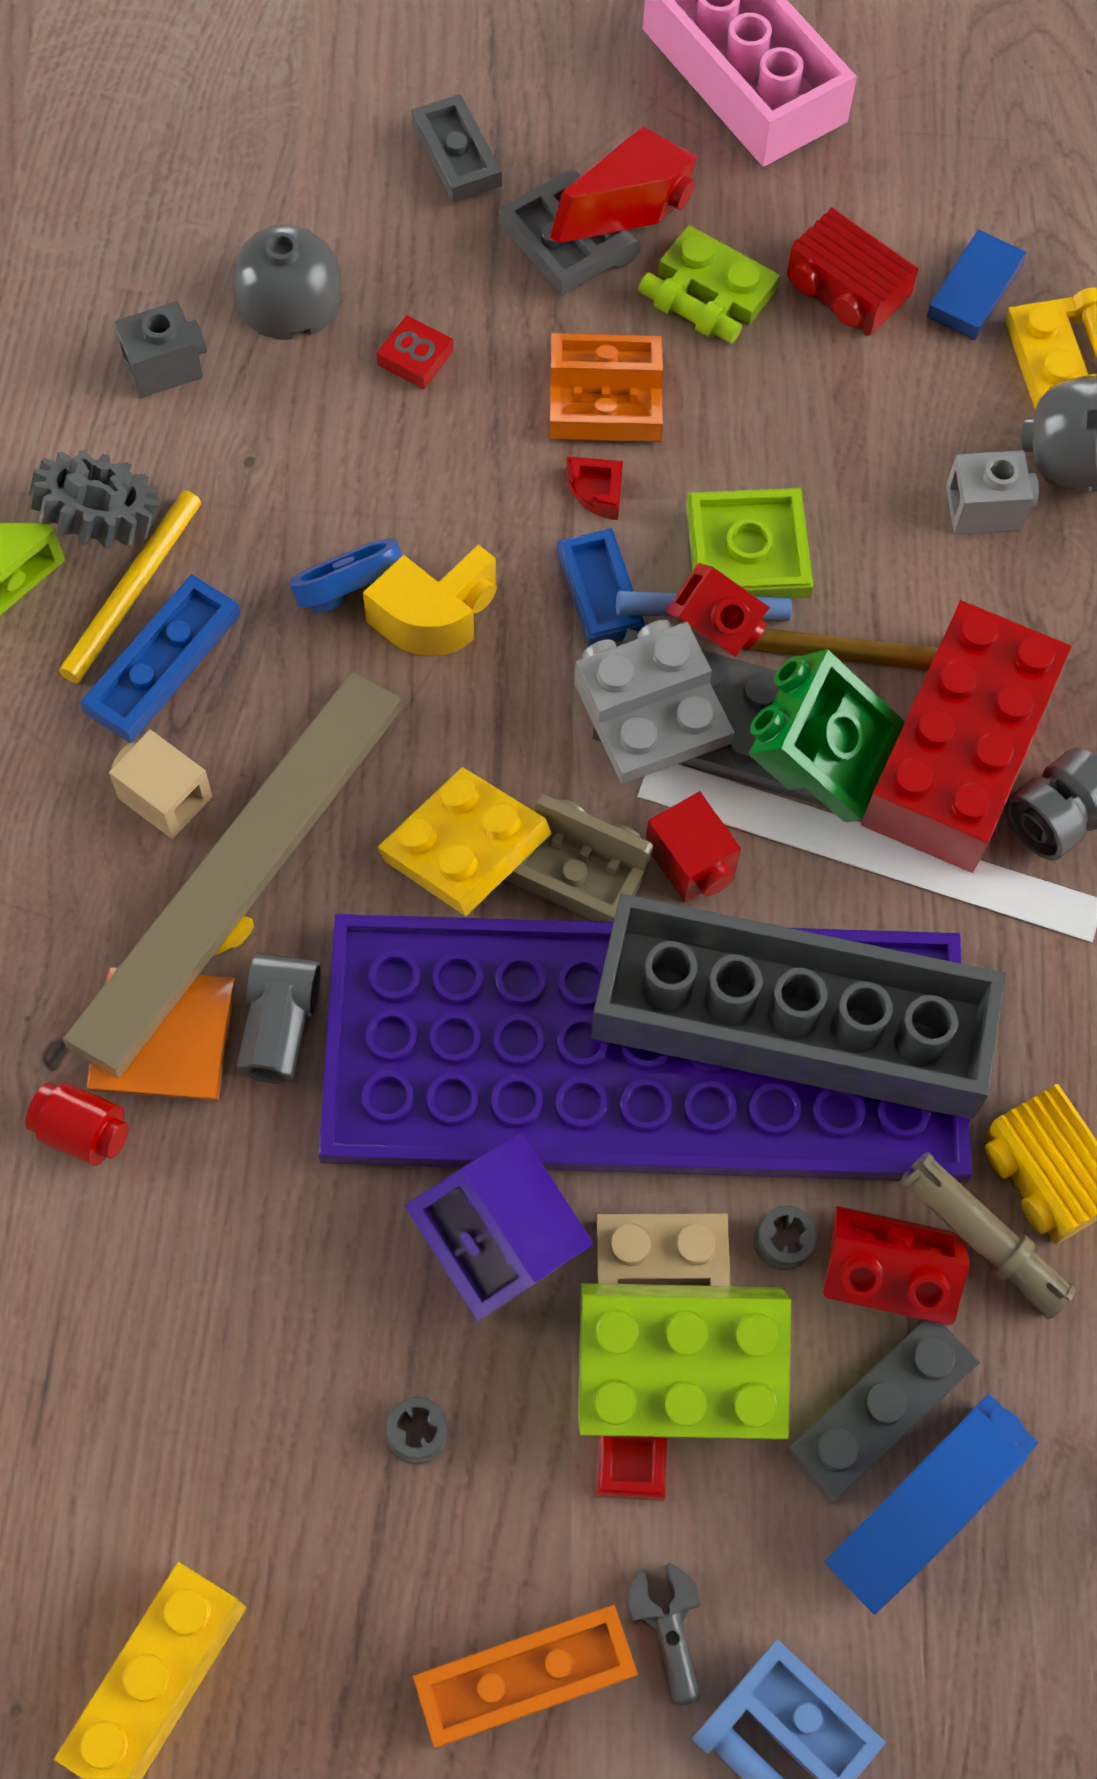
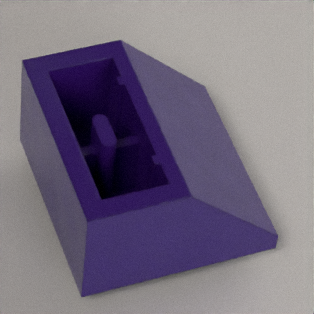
(499, 1225)

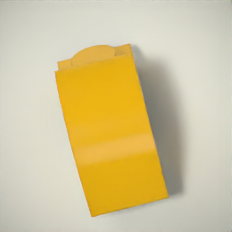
(430, 614)

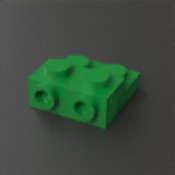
(826, 733)

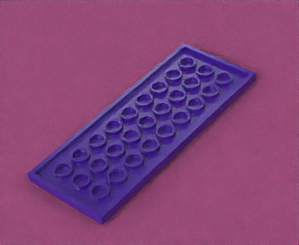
(483, 1032)

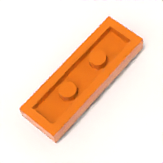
(524, 1676)

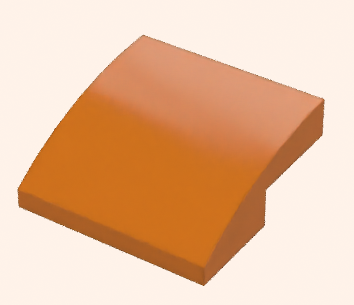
(606, 387)
(186, 1049)

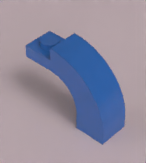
(932, 1504)

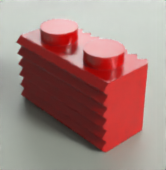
(850, 271)

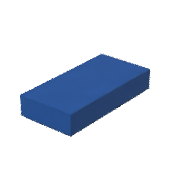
(976, 284)
(594, 577)

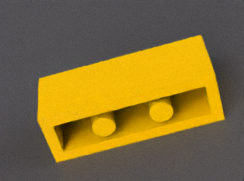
(152, 1679)

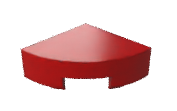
(596, 484)

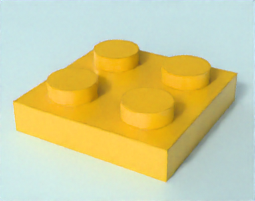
(464, 840)

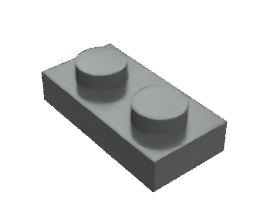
(456, 148)

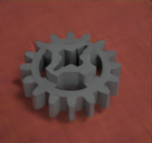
(93, 499)

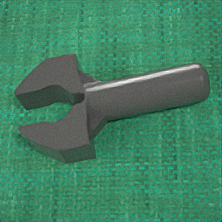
(669, 1629)

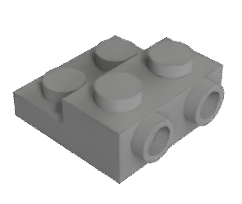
(652, 700)

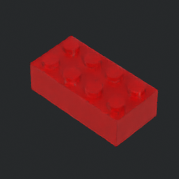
(966, 736)

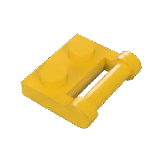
(1047, 342)

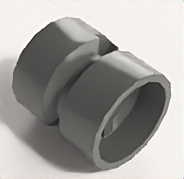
(1059, 807)

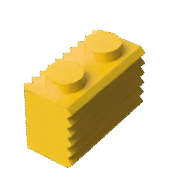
(1050, 1162)

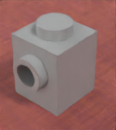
(990, 492)

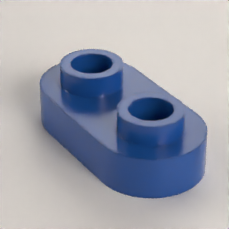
(327, 583)

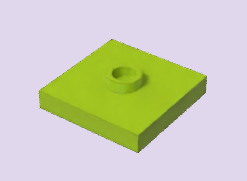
(753, 539)

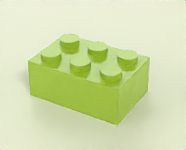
(684, 1361)

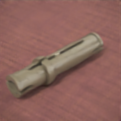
(1009, 1255)

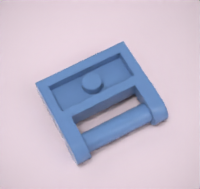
(797, 1714)

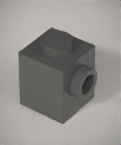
(160, 348)

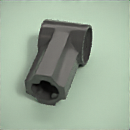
(279, 999)

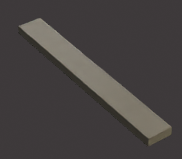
(232, 876)

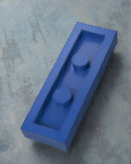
(160, 658)

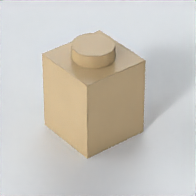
(160, 783)

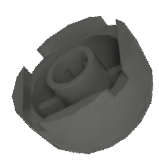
(286, 282)
(1065, 434)

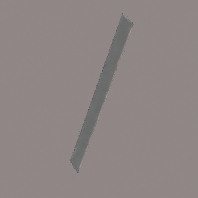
(858, 846)

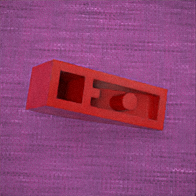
(626, 189)

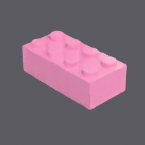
(755, 69)

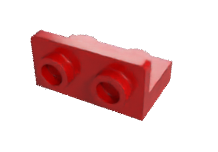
(896, 1266)

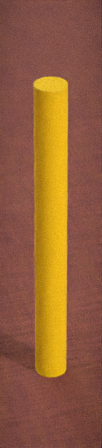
(130, 587)

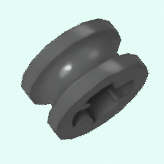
(766, 1230)
(397, 1437)

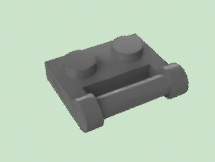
(565, 263)

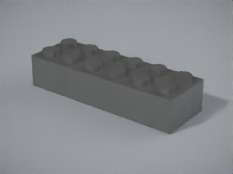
(799, 1006)

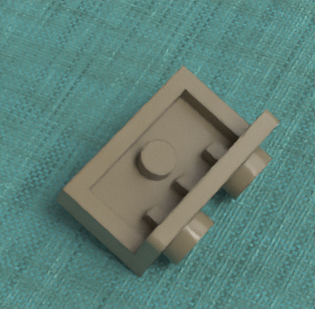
(583, 861)

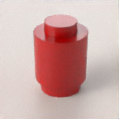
(77, 1122)

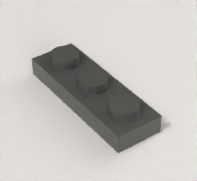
(882, 1408)

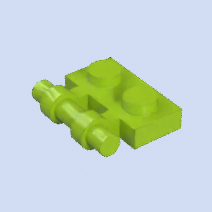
(717, 275)

